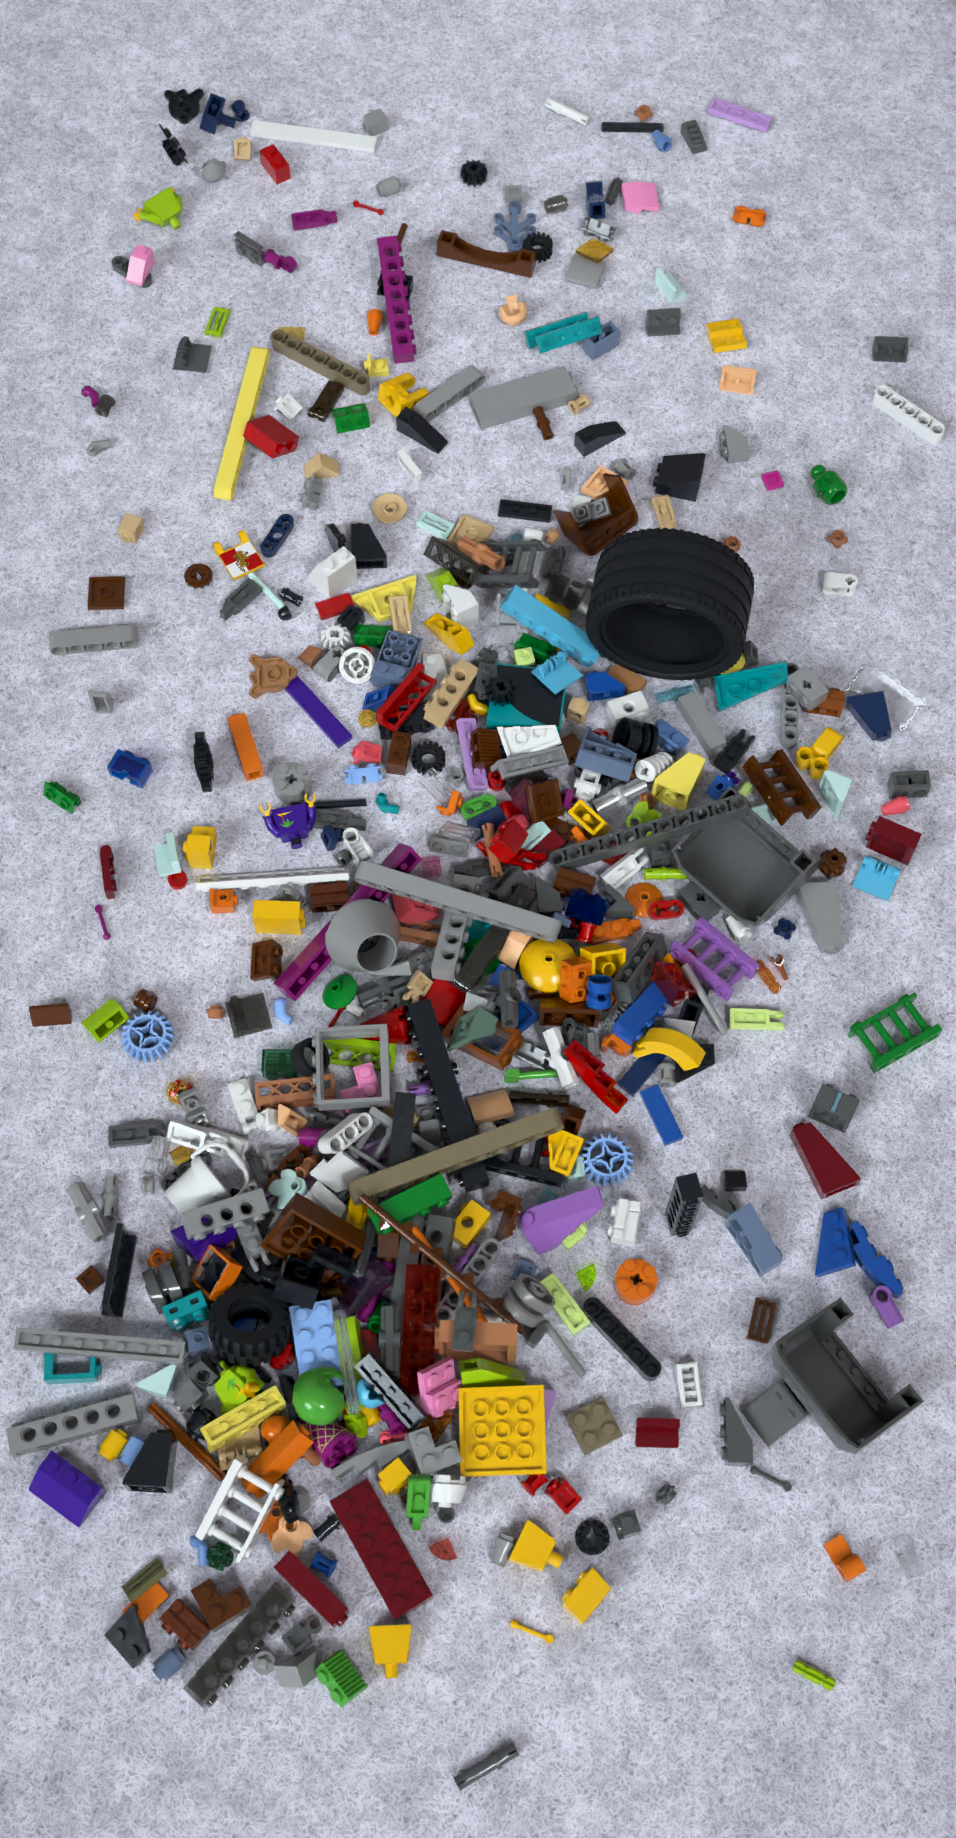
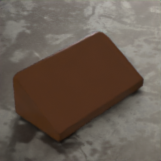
(50, 1014)

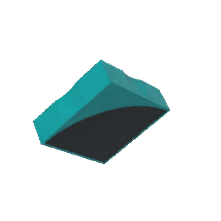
(532, 703)

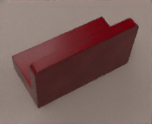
(657, 1432)

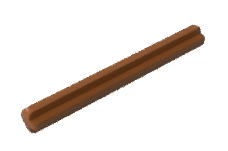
(189, 1443)

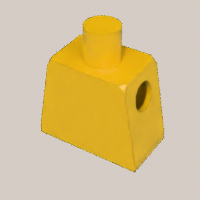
(535, 1549)
(390, 1646)

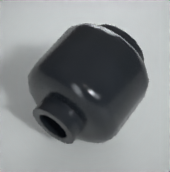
(197, 1420)

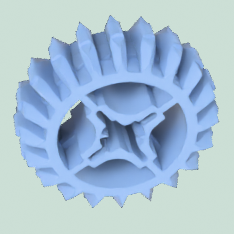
(151, 1022)
(615, 1157)

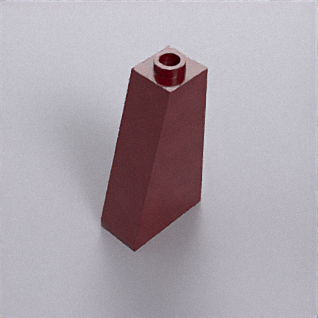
(823, 1163)
(312, 1589)

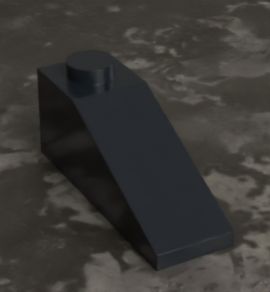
(417, 428)
(596, 436)

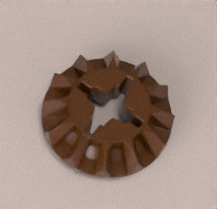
(205, 573)

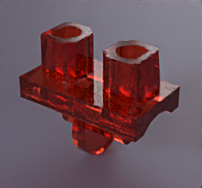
(461, 711)

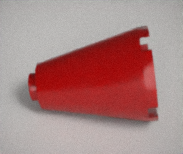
(397, 1026)

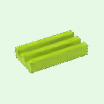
(214, 332)

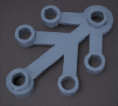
(514, 243)

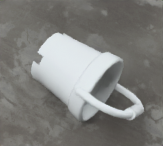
(199, 1183)

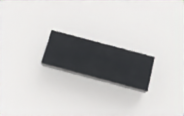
(525, 511)

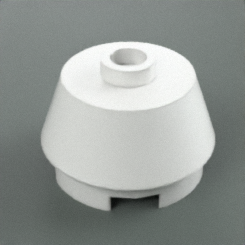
(356, 665)
(447, 1490)

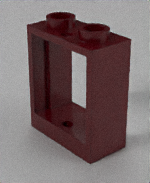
(892, 840)

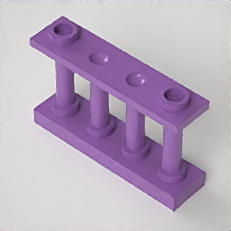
(725, 947)

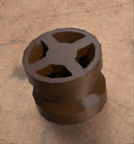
(145, 1000)

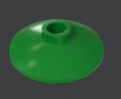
(340, 992)

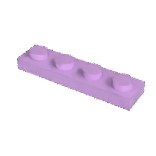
(740, 115)
(475, 777)

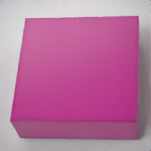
(772, 480)

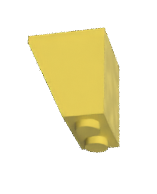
(679, 781)

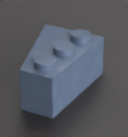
(605, 757)
(754, 1240)

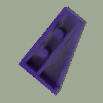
(197, 1249)

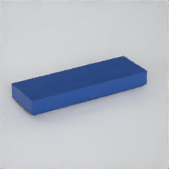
(661, 1115)

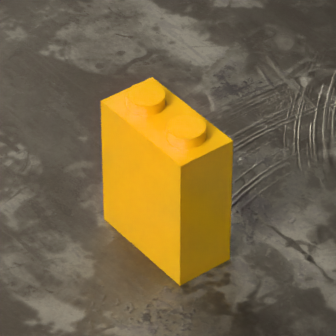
(278, 917)

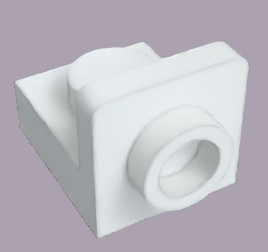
(288, 406)

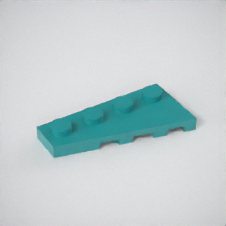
(748, 683)

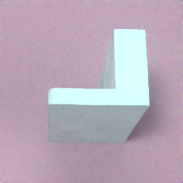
(669, 286)
(167, 857)

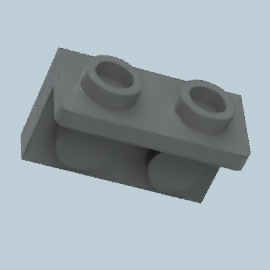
(663, 322)

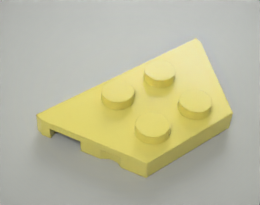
(376, 600)

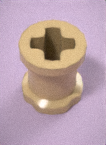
(579, 404)

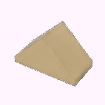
(322, 466)

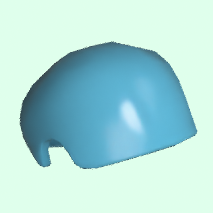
(367, 1395)

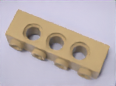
(466, 675)

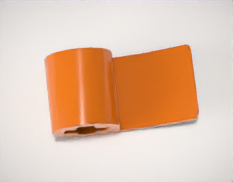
(847, 1563)

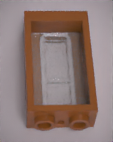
(494, 1049)

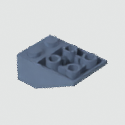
(396, 659)

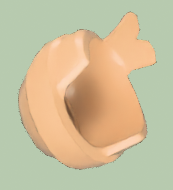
(513, 312)

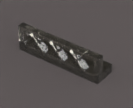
(453, 551)

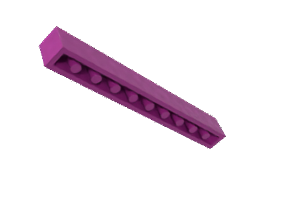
(315, 955)

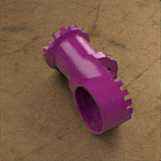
(287, 263)

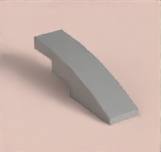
(381, 1455)

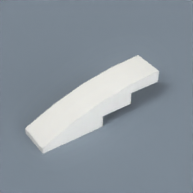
(195, 1136)

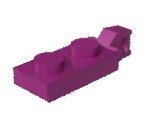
(313, 219)

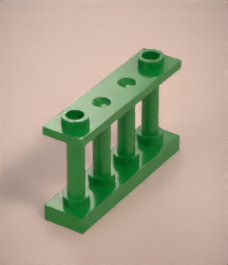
(895, 1051)

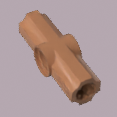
(481, 553)

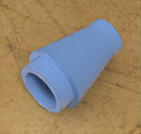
(662, 141)

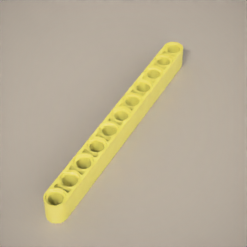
(244, 412)

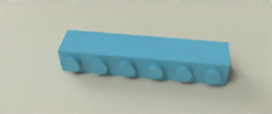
(549, 625)

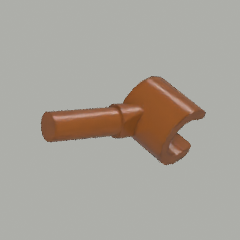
(780, 966)

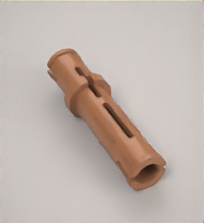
(494, 862)

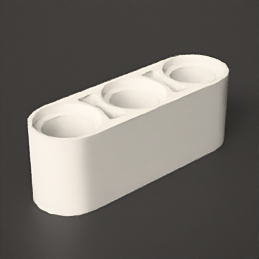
(337, 1134)

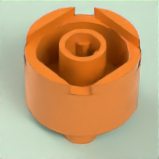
(646, 1285)

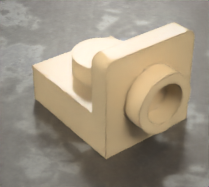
(242, 149)

